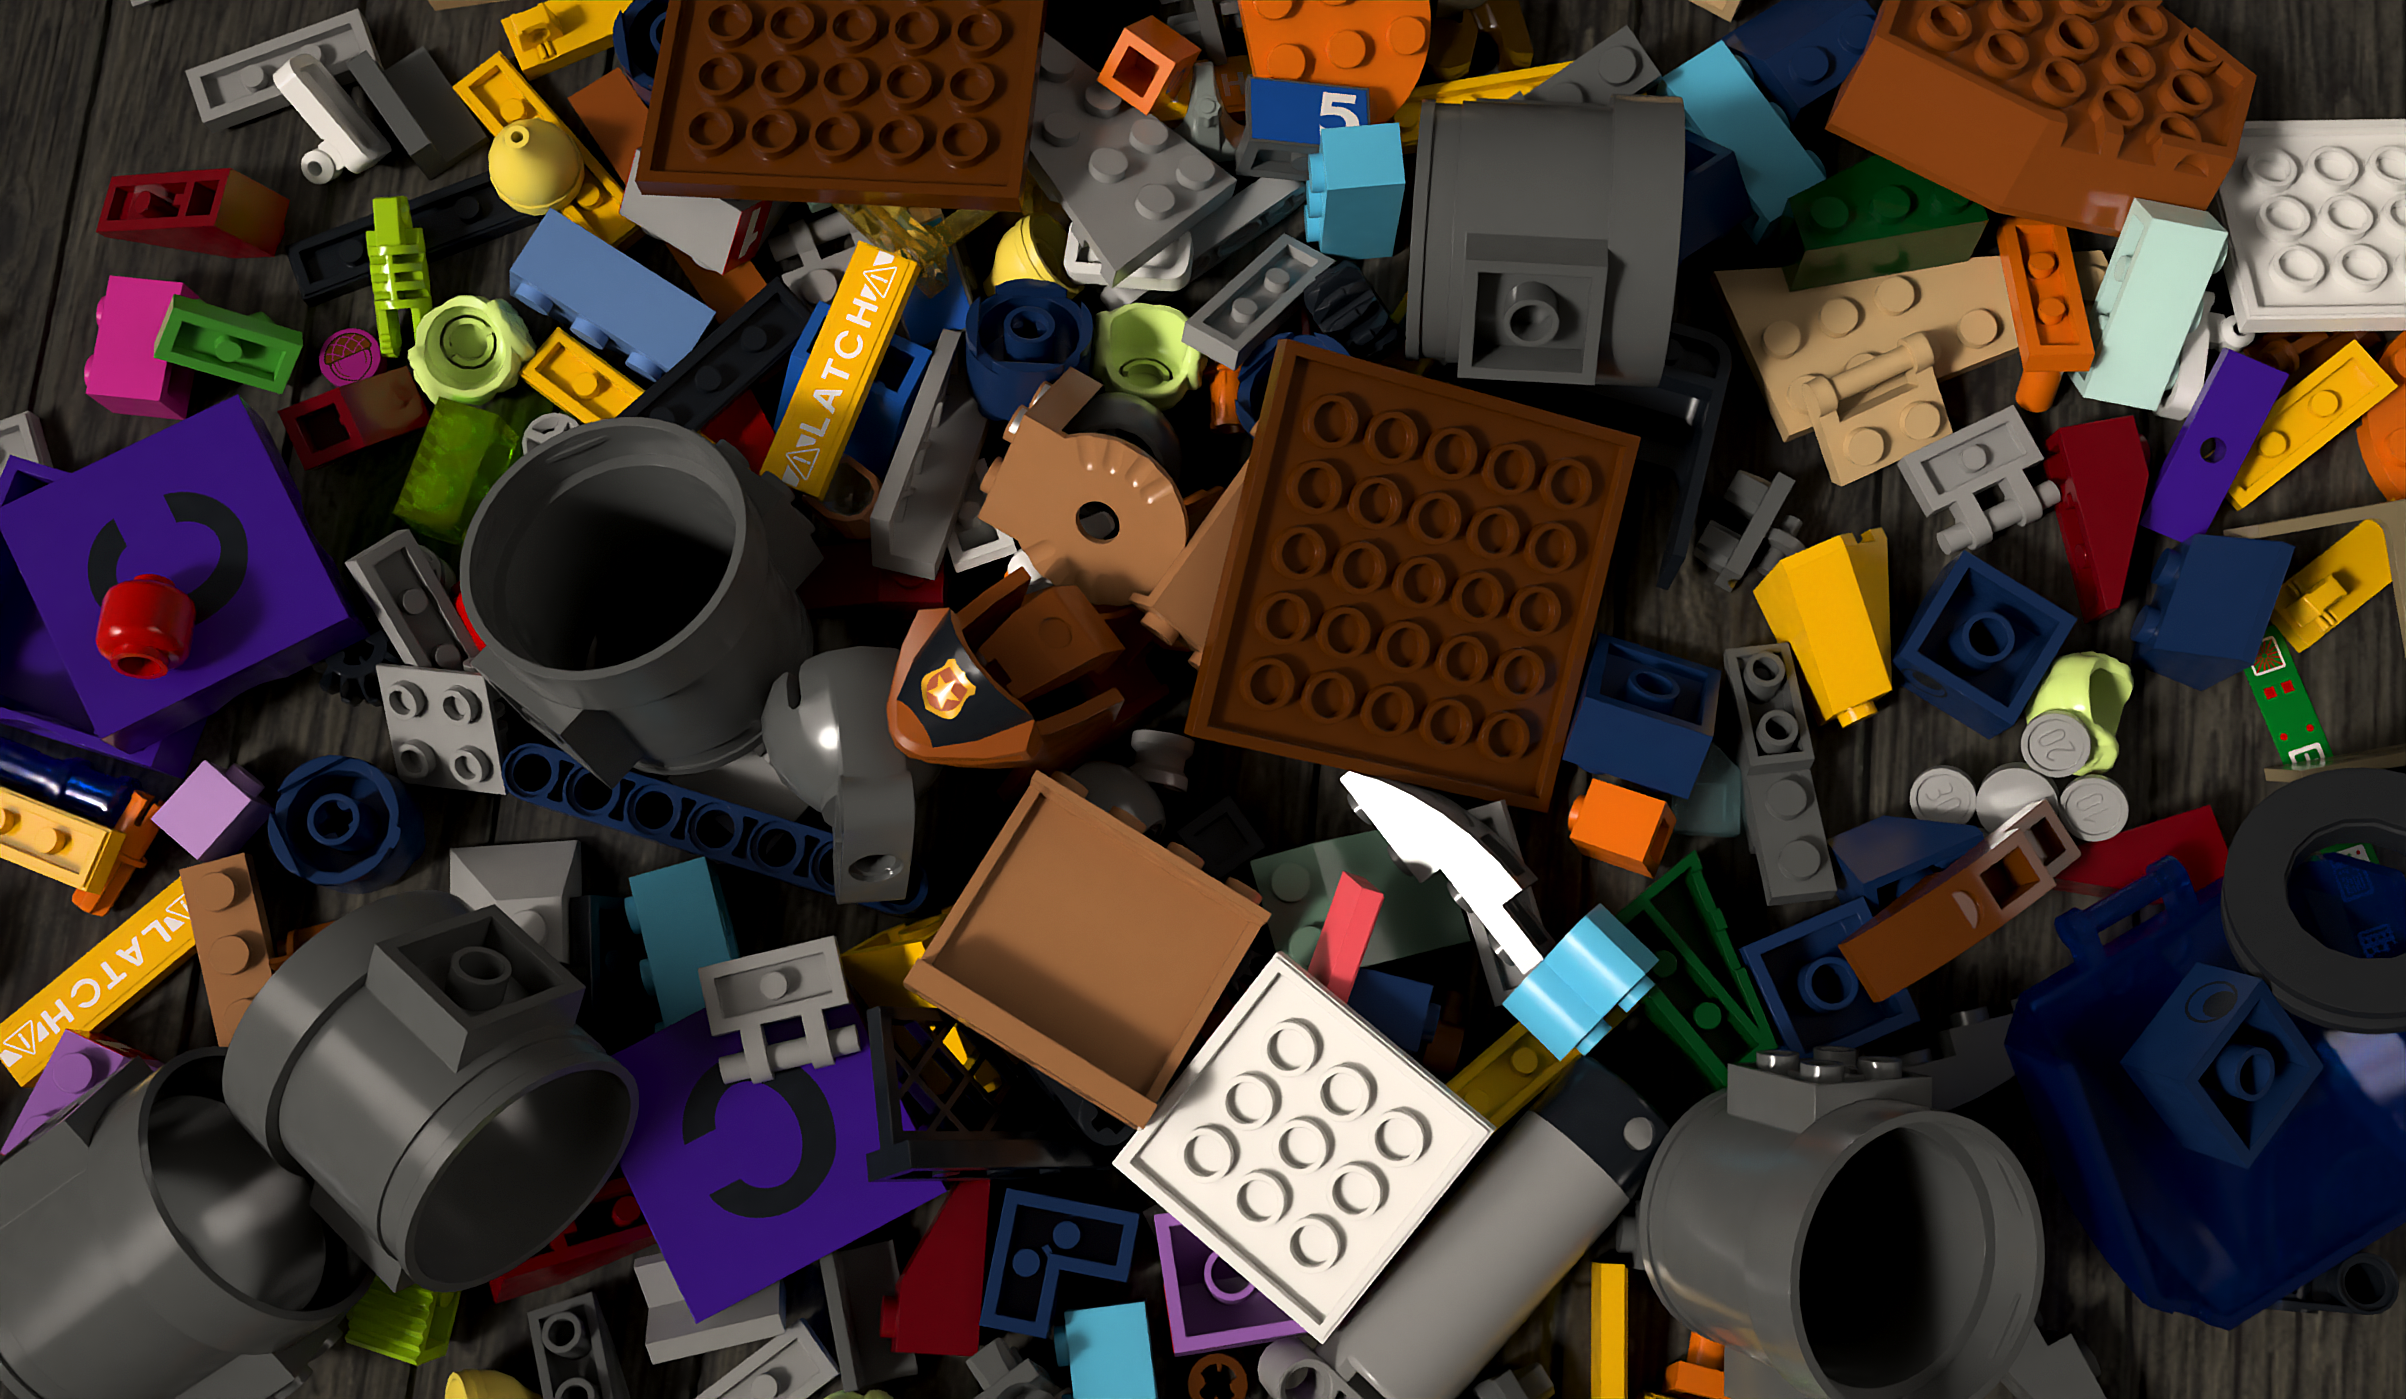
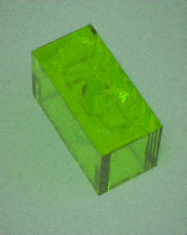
(454, 470)

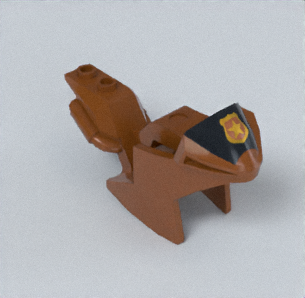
(971, 672)

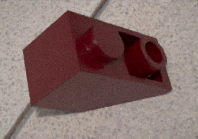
(355, 418)

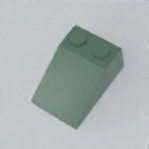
(1302, 884)

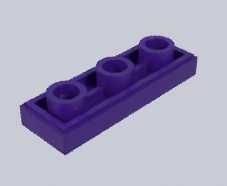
(2230, 411)

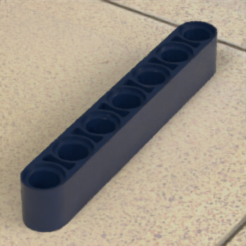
(690, 823)

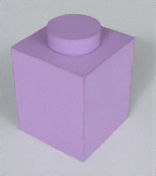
(214, 811)

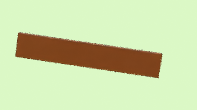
(617, 124)

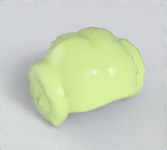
(470, 349)
(1142, 354)
(2095, 692)

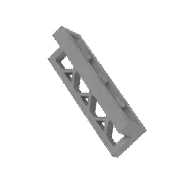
(929, 469)

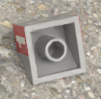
(710, 230)

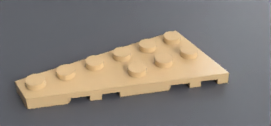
(1839, 326)

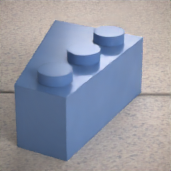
(607, 297)

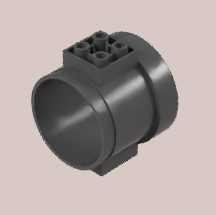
(1547, 238)
(583, 529)
(431, 1088)
(163, 1249)
(1933, 1253)

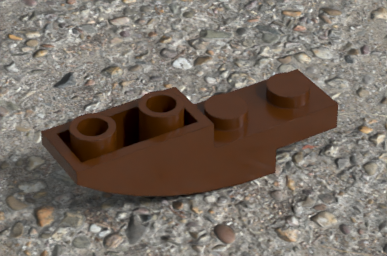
(1962, 903)

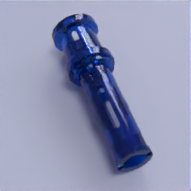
(67, 783)

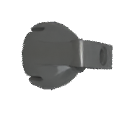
(837, 756)

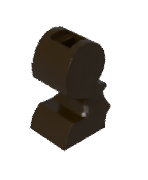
(1491, 25)

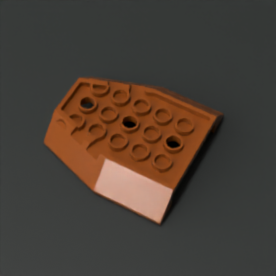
(2045, 128)

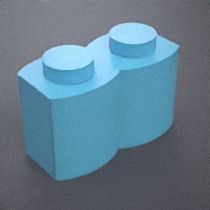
(1581, 984)

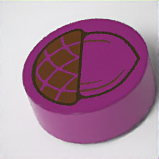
(351, 357)

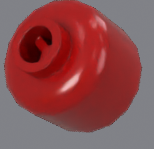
(146, 626)

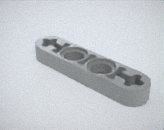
(1225, 232)

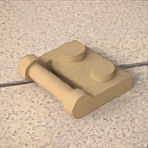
(1885, 426)

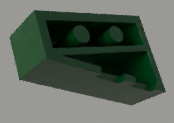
(1873, 225)
(1700, 989)

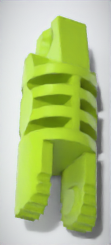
(397, 270)

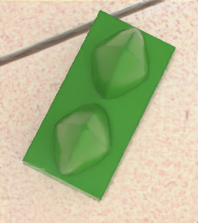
(228, 343)

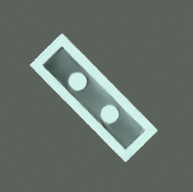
(2150, 302)

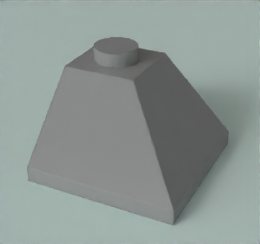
(527, 883)

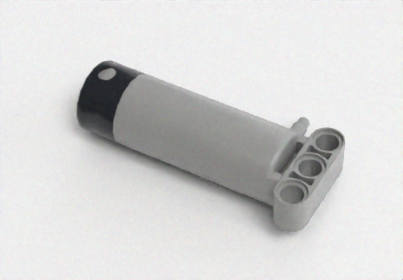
(1487, 1249)

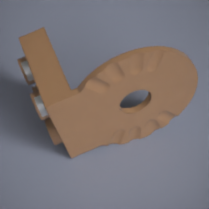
(1052, 474)

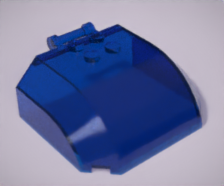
(2171, 1219)

